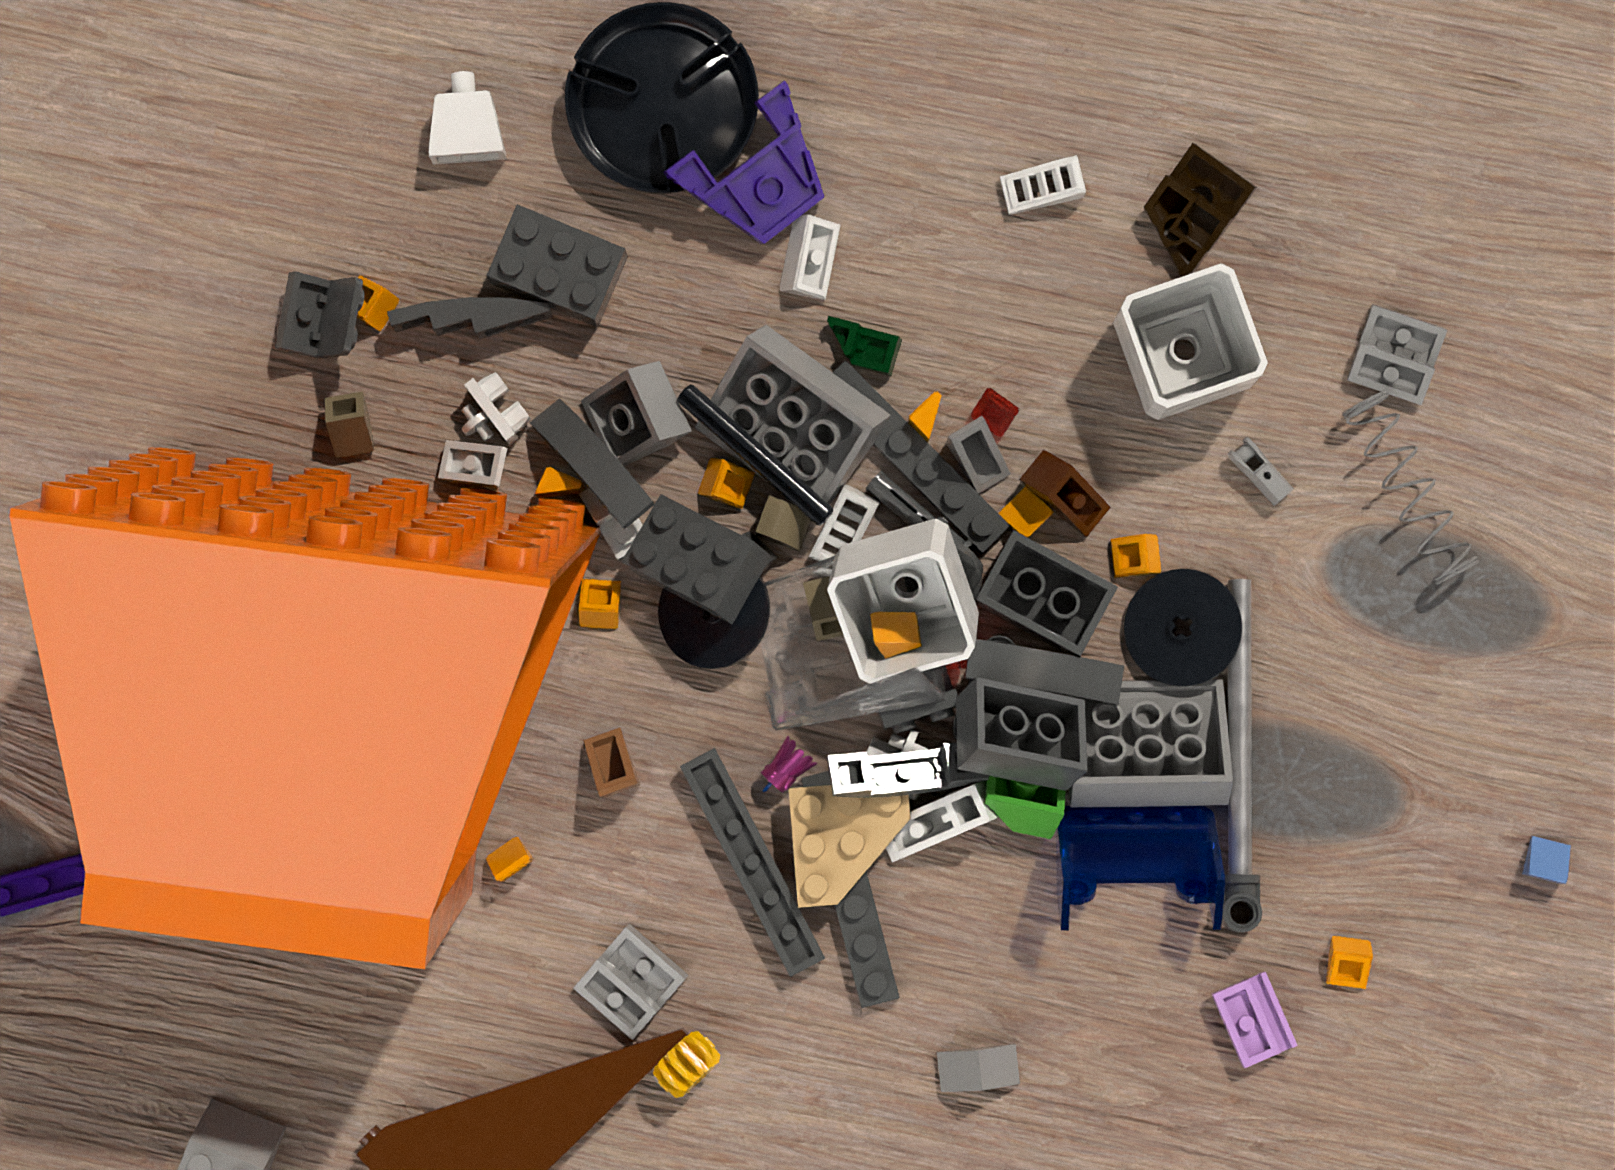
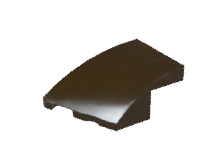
(1196, 206)

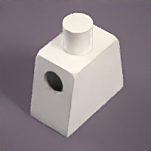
(465, 124)

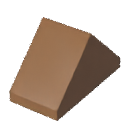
(611, 763)

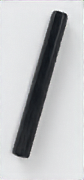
(755, 455)

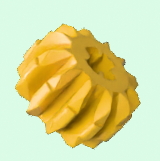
(686, 1064)

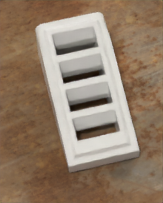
(1039, 172)
(856, 497)

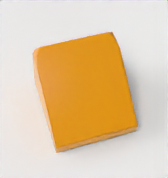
(376, 304)
(924, 416)
(726, 482)
(557, 484)
(1026, 513)
(1135, 555)
(599, 603)
(895, 632)
(509, 859)
(1349, 962)

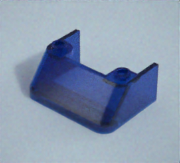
(1139, 847)

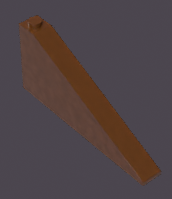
(520, 1123)

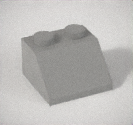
(636, 413)
(232, 1140)

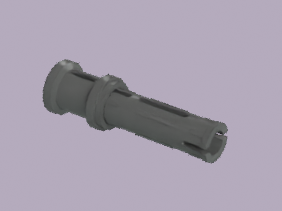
(903, 504)

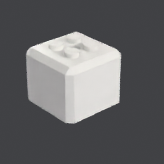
(1209, 314)
(865, 583)

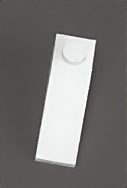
(942, 821)

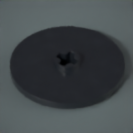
(710, 640)
(1183, 659)

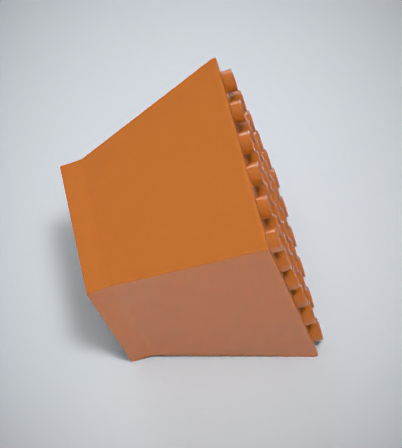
(288, 692)

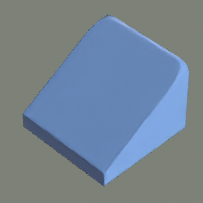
(1547, 860)

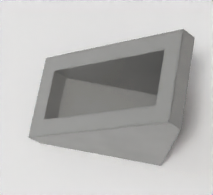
(978, 455)
(978, 1068)

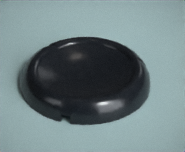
(656, 89)

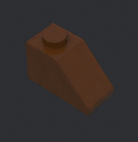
(1065, 492)

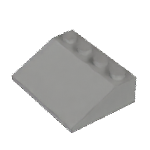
(797, 412)
(1157, 748)

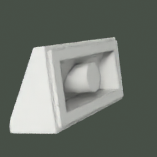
(809, 257)

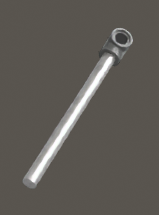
(1240, 882)

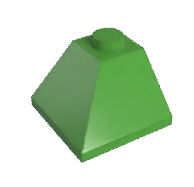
(1026, 806)

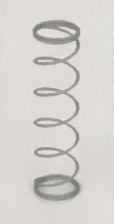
(1364, 405)

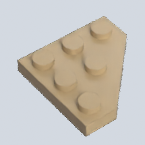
(839, 839)

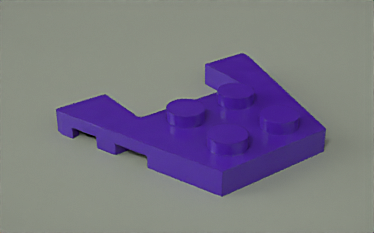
(766, 188)

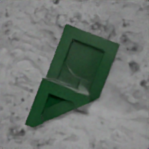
(866, 347)

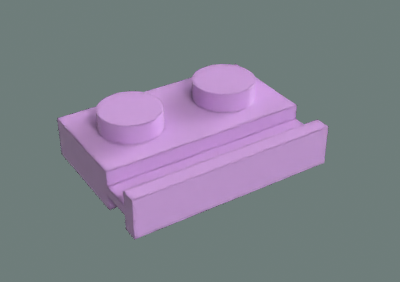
(1254, 1019)

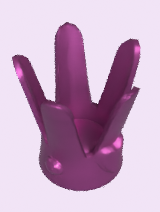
(786, 766)

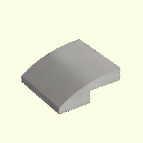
(1396, 354)
(630, 981)

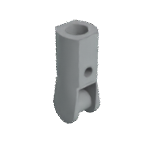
(1266, 477)

